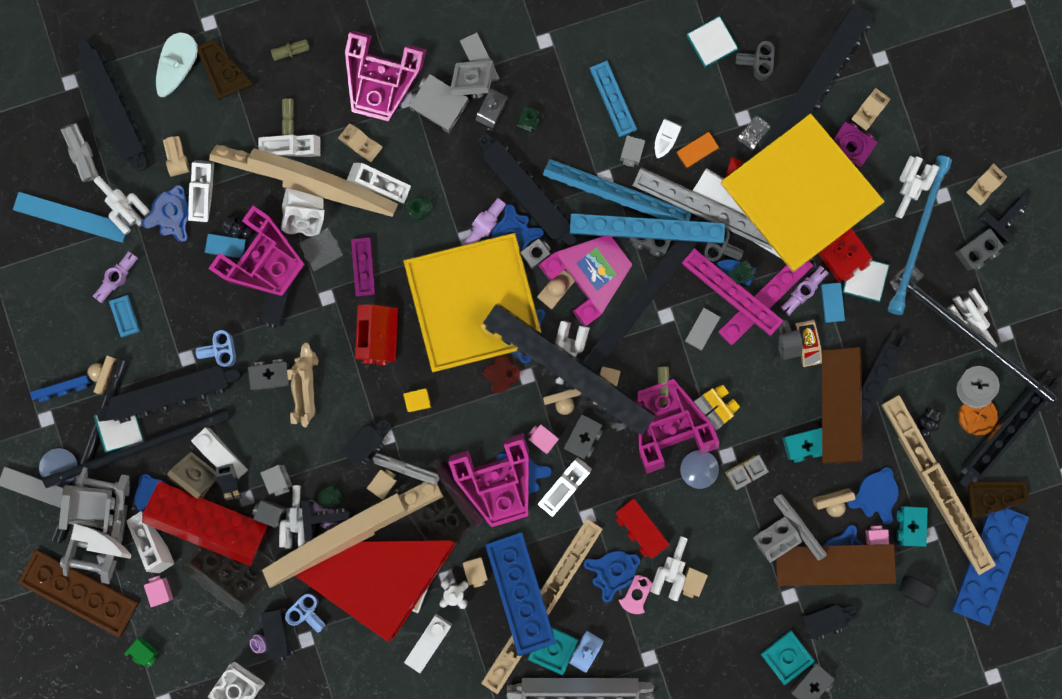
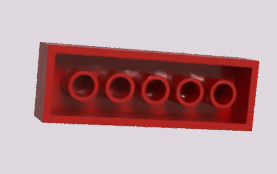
(204, 523)

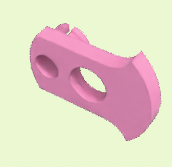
(636, 606)

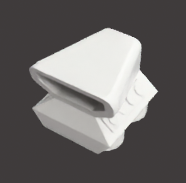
(302, 213)
(236, 684)

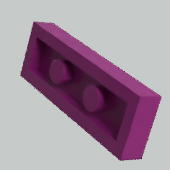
(363, 267)

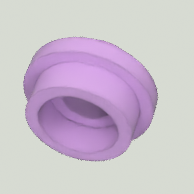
(258, 643)

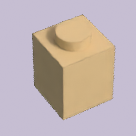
(382, 483)
(475, 572)
(693, 582)

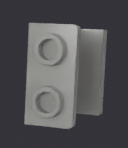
(437, 103)
(86, 507)

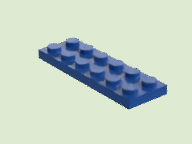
(980, 593)
(520, 594)

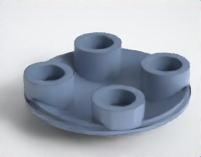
(57, 461)
(699, 469)

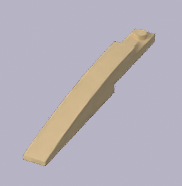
(304, 178)
(938, 485)
(351, 532)
(550, 593)

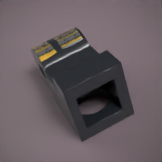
(228, 482)

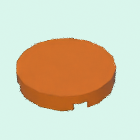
(978, 420)

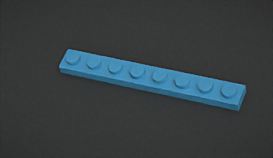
(614, 192)
(647, 228)

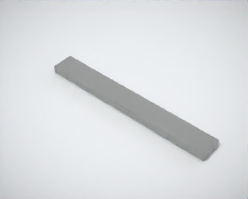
(698, 205)

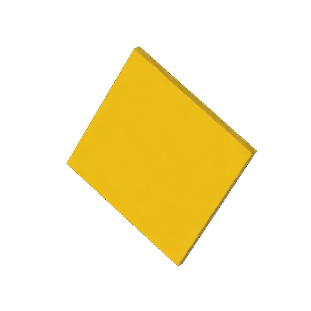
(802, 192)
(458, 291)

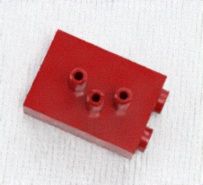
(846, 256)
(376, 334)

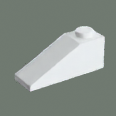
(378, 182)
(217, 451)
(150, 545)
(428, 643)

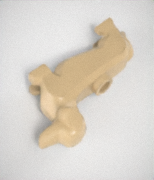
(302, 386)

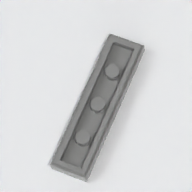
(31, 486)

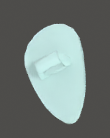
(175, 62)

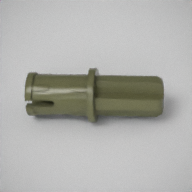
(290, 50)

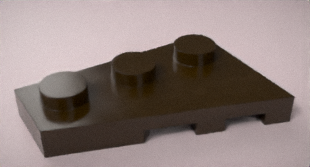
(221, 70)
(993, 497)

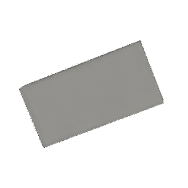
(702, 329)

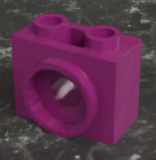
(862, 143)

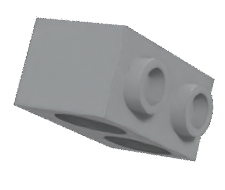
(276, 480)
(777, 539)

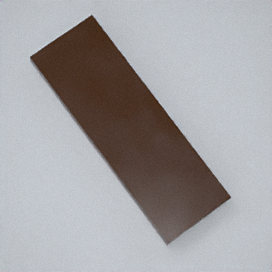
(842, 406)
(840, 567)
(78, 593)

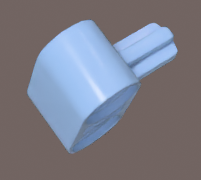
(219, 350)
(306, 613)
(586, 651)

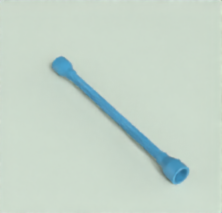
(897, 303)

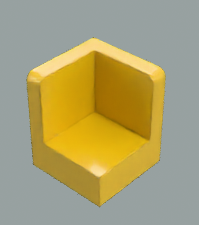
(417, 400)

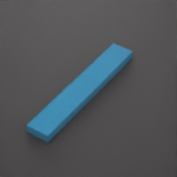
(68, 217)

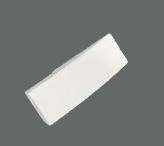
(291, 145)
(200, 190)
(565, 486)
(99, 541)

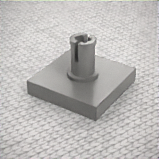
(472, 78)

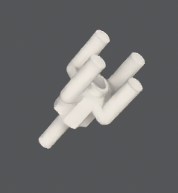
(914, 183)
(122, 206)
(973, 316)
(571, 345)
(293, 523)
(671, 572)
(454, 594)

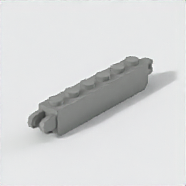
(580, 688)

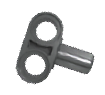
(758, 60)
(491, 108)
(723, 248)
(789, 342)

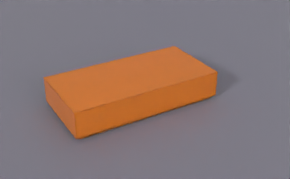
(697, 150)

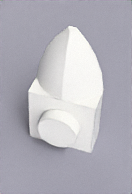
(666, 137)

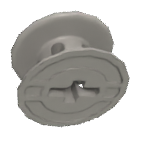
(985, 381)

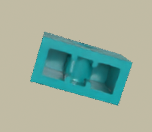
(794, 442)
(915, 536)

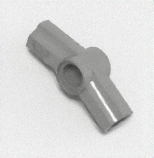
(80, 152)

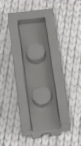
(476, 52)

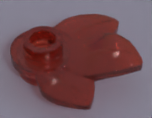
(499, 374)

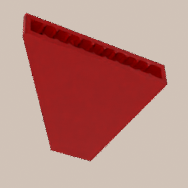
(379, 580)

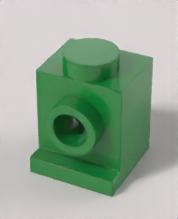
(142, 653)

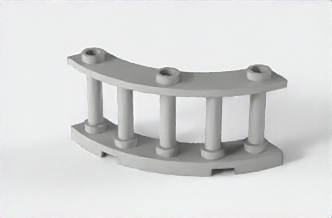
(118, 526)

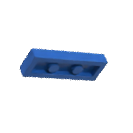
(61, 389)

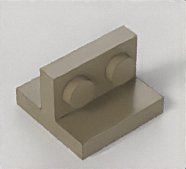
(192, 475)

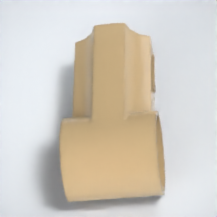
(176, 162)

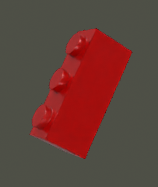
(641, 529)

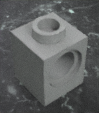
(632, 151)
(532, 261)

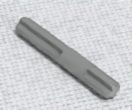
(406, 468)
(801, 528)

